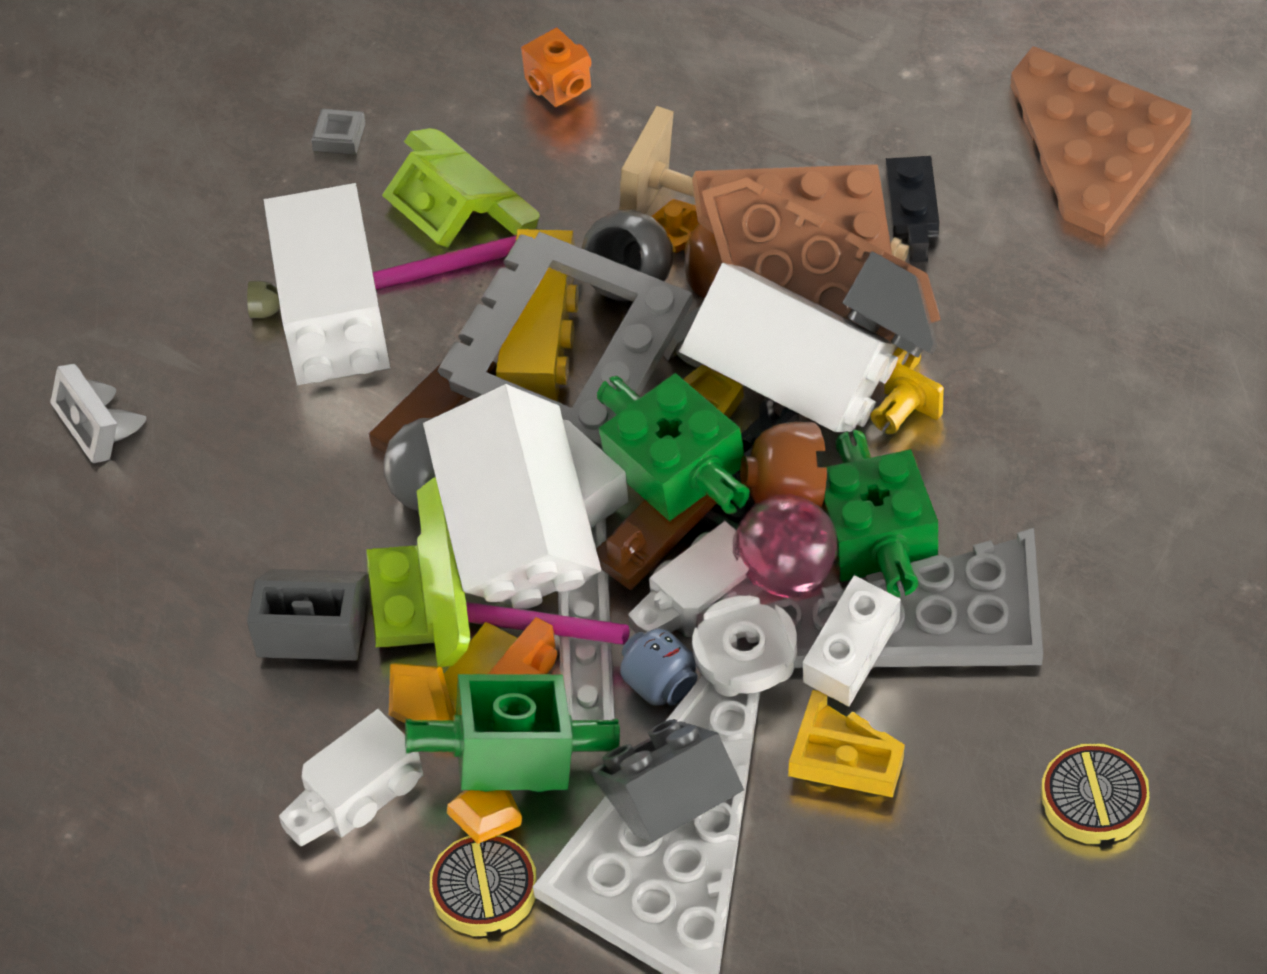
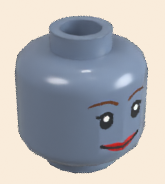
(658, 667)

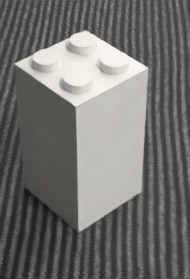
(326, 284)
(789, 349)
(511, 498)

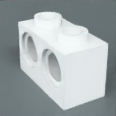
(851, 640)

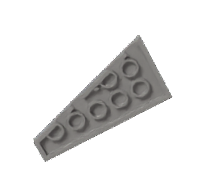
(963, 612)

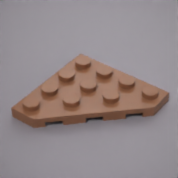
(1093, 135)
(840, 194)
(794, 246)

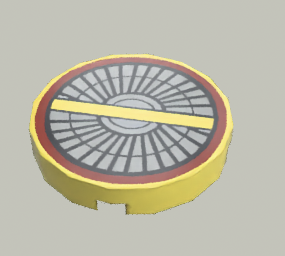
(1095, 793)
(483, 885)

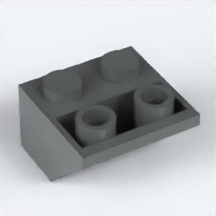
(892, 299)
(308, 614)
(667, 778)

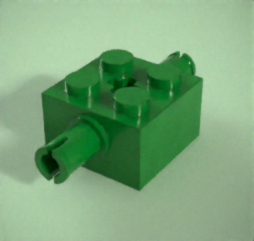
(673, 445)
(879, 514)
(512, 733)

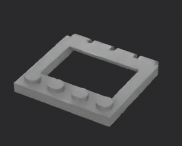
(631, 354)

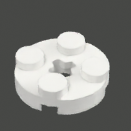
(749, 670)

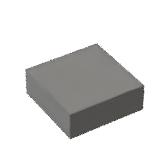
(338, 131)

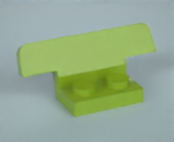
(445, 184)
(419, 587)

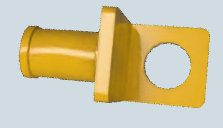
(907, 392)

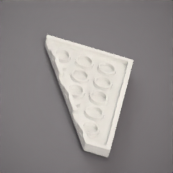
(670, 894)

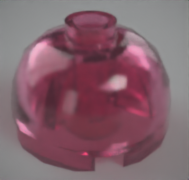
(786, 545)

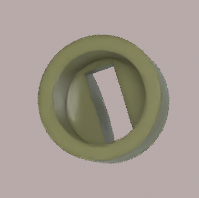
(262, 299)

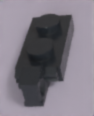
(913, 203)

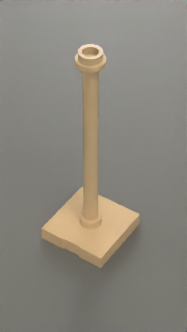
(649, 170)

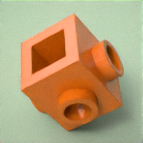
(556, 67)

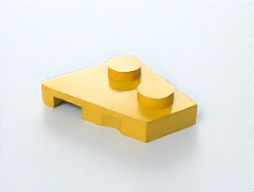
(844, 751)

